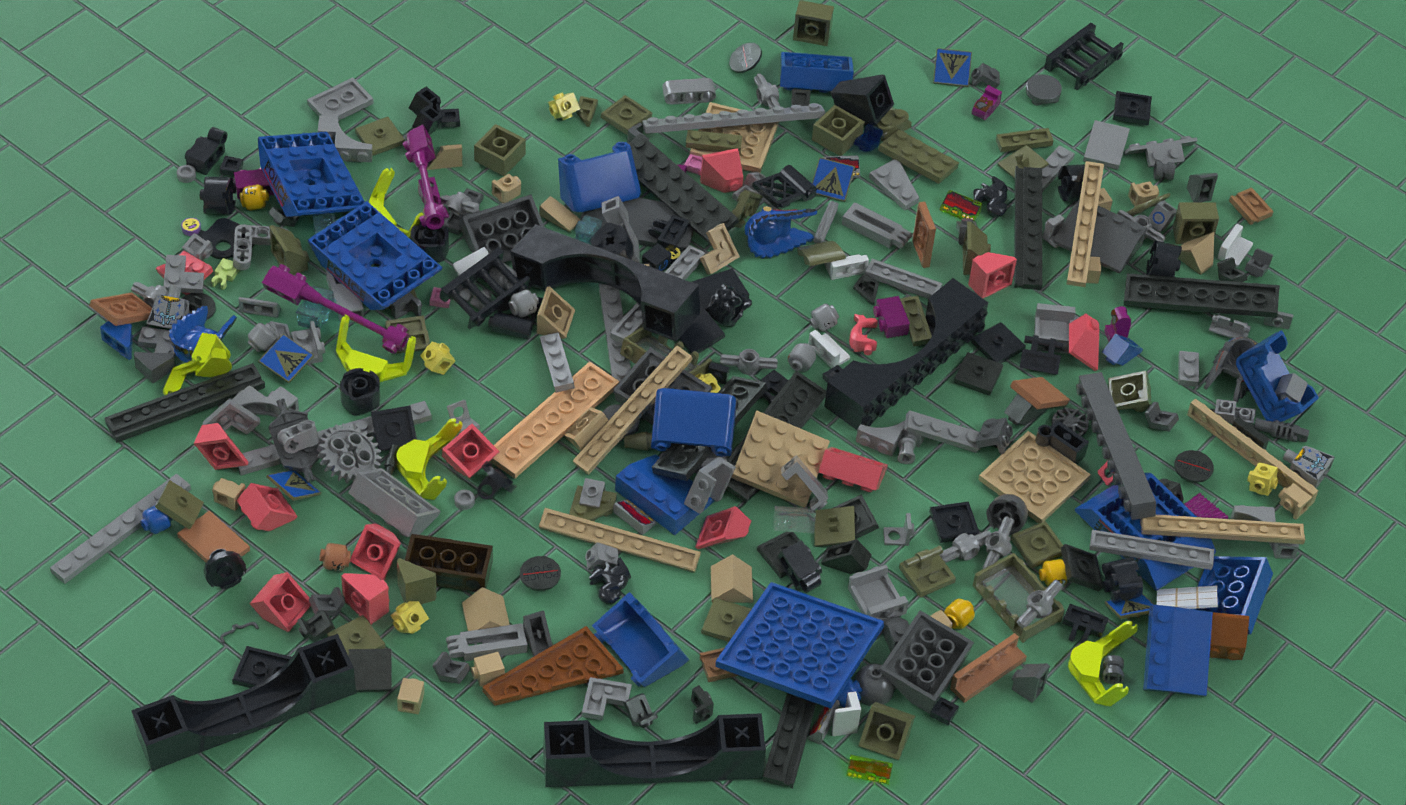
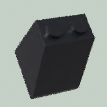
(864, 98)

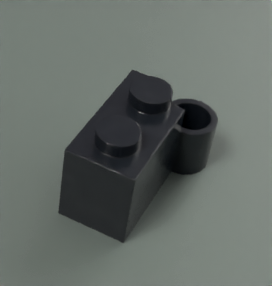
(207, 150)
(1063, 440)
(800, 567)

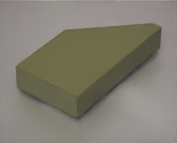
(587, 109)

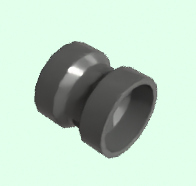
(1164, 170)
(1113, 669)

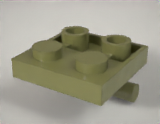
(927, 571)

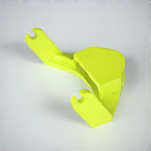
(378, 197)
(354, 359)
(208, 360)
(414, 458)
(1086, 663)

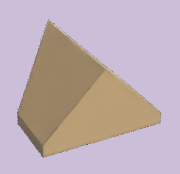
(447, 157)
(1199, 253)

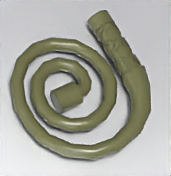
(1140, 208)

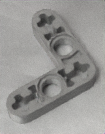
(251, 237)

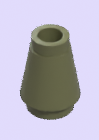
(638, 441)

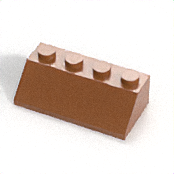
(1228, 636)

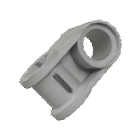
(301, 436)

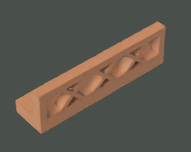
(987, 668)

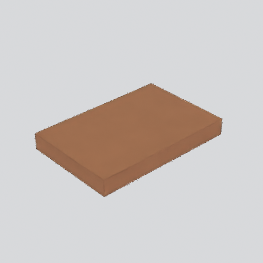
(924, 234)
(122, 308)
(1039, 393)
(211, 534)

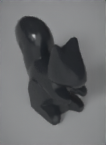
(994, 195)
(614, 579)

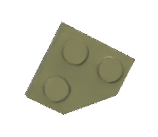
(747, 205)
(591, 513)

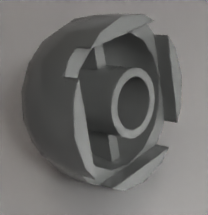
(1007, 506)
(874, 685)

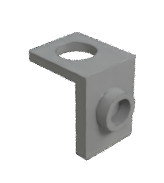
(1282, 321)
(464, 418)
(592, 493)
(904, 532)

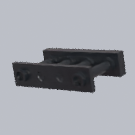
(1077, 43)
(480, 270)

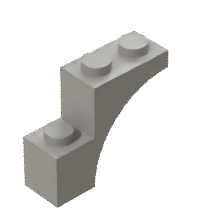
(348, 148)
(616, 213)
(261, 405)
(886, 438)
(1266, 514)

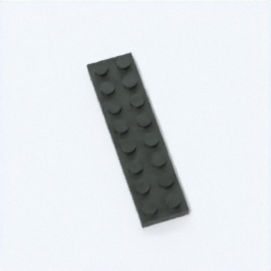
(678, 189)
(1202, 295)
(792, 405)
(683, 460)

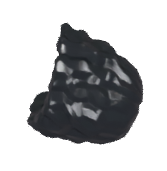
(728, 305)

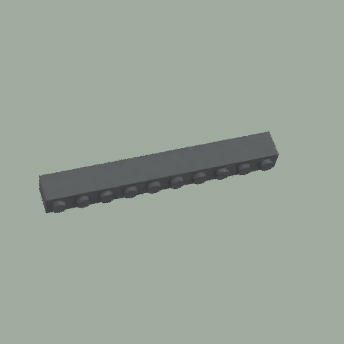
(1116, 446)

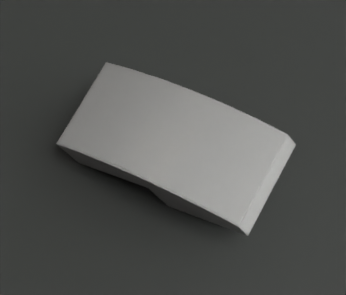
(1230, 412)

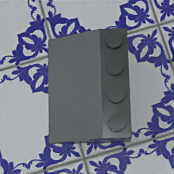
(500, 225)
(1113, 238)
(642, 371)
(926, 660)

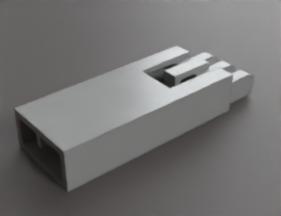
(875, 226)
(344, 296)
(502, 639)

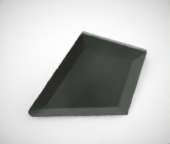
(867, 288)

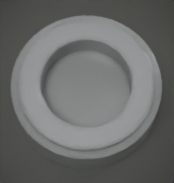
(186, 173)
(464, 499)

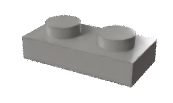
(1188, 368)

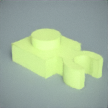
(224, 272)

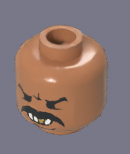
(335, 557)

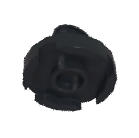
(496, 480)
(224, 569)

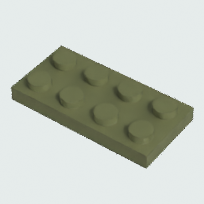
(918, 156)

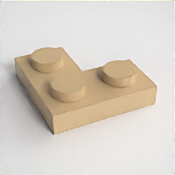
(723, 252)

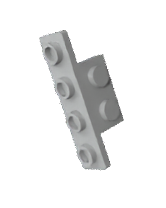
(1164, 152)

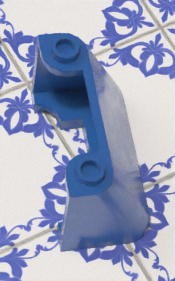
(598, 179)
(1262, 371)
(694, 420)
(639, 641)

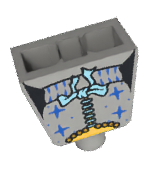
(168, 308)
(1310, 464)

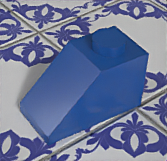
(118, 337)
(1121, 350)

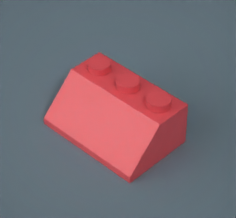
(852, 469)

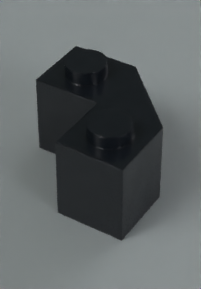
(427, 108)

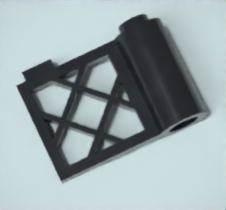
(791, 181)
(513, 325)

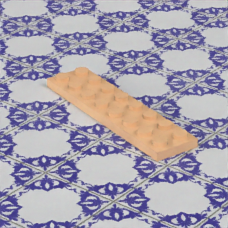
(552, 420)

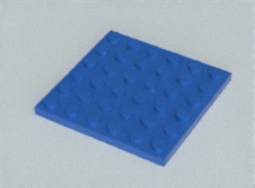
(800, 644)

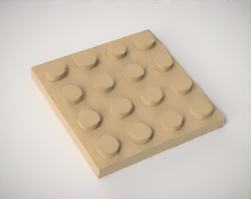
(755, 139)
(768, 448)
(1035, 475)

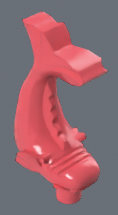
(859, 341)

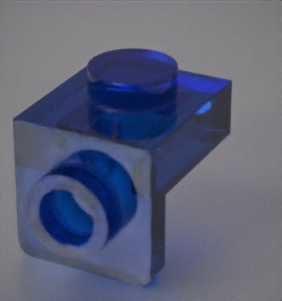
(869, 139)

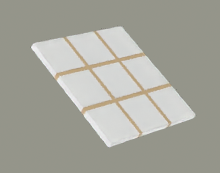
(1188, 597)

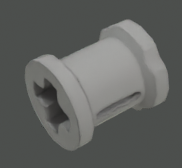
(906, 450)

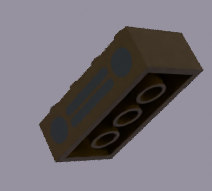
(455, 562)

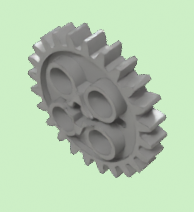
(347, 452)

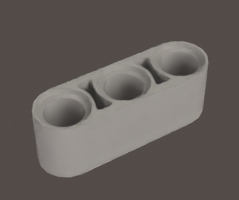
(689, 91)

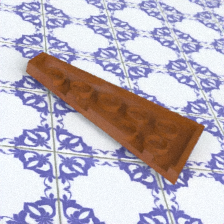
(556, 668)

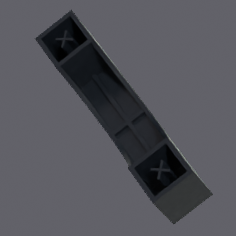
(556, 260)
(867, 390)
(181, 728)
(722, 750)

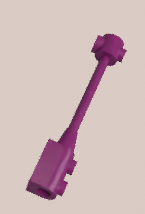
(420, 152)
(295, 288)

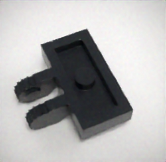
(670, 232)
(1085, 621)

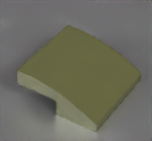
(821, 253)
(416, 328)

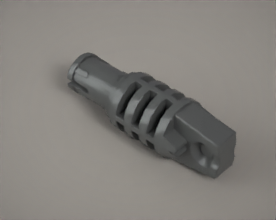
(1282, 430)

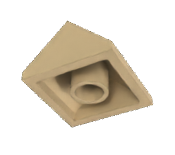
(554, 314)
(586, 428)
(732, 581)
(485, 610)

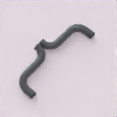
(237, 626)

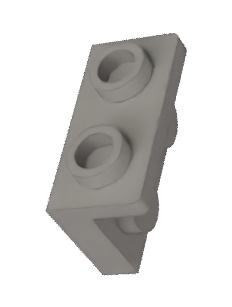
(310, 341)

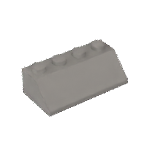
(393, 501)

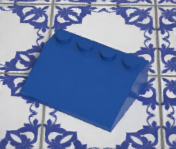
(814, 71)
(657, 494)
(1239, 584)
(1177, 650)

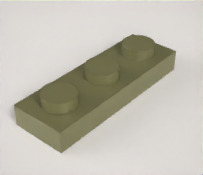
(1031, 138)
(713, 141)
(918, 326)

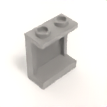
(1053, 322)
(794, 466)
(709, 482)
(876, 594)

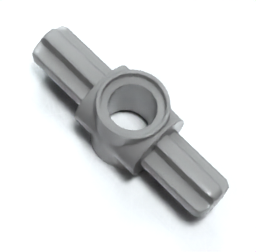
(766, 92)
(459, 204)
(1144, 221)
(149, 293)
(748, 361)
(998, 542)
(965, 546)
(1039, 604)

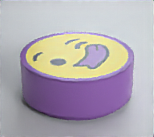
(191, 226)

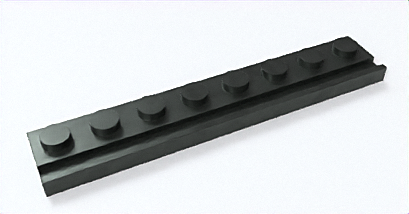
(1028, 228)
(182, 403)
(789, 741)

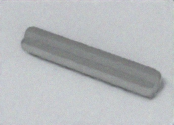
(826, 222)

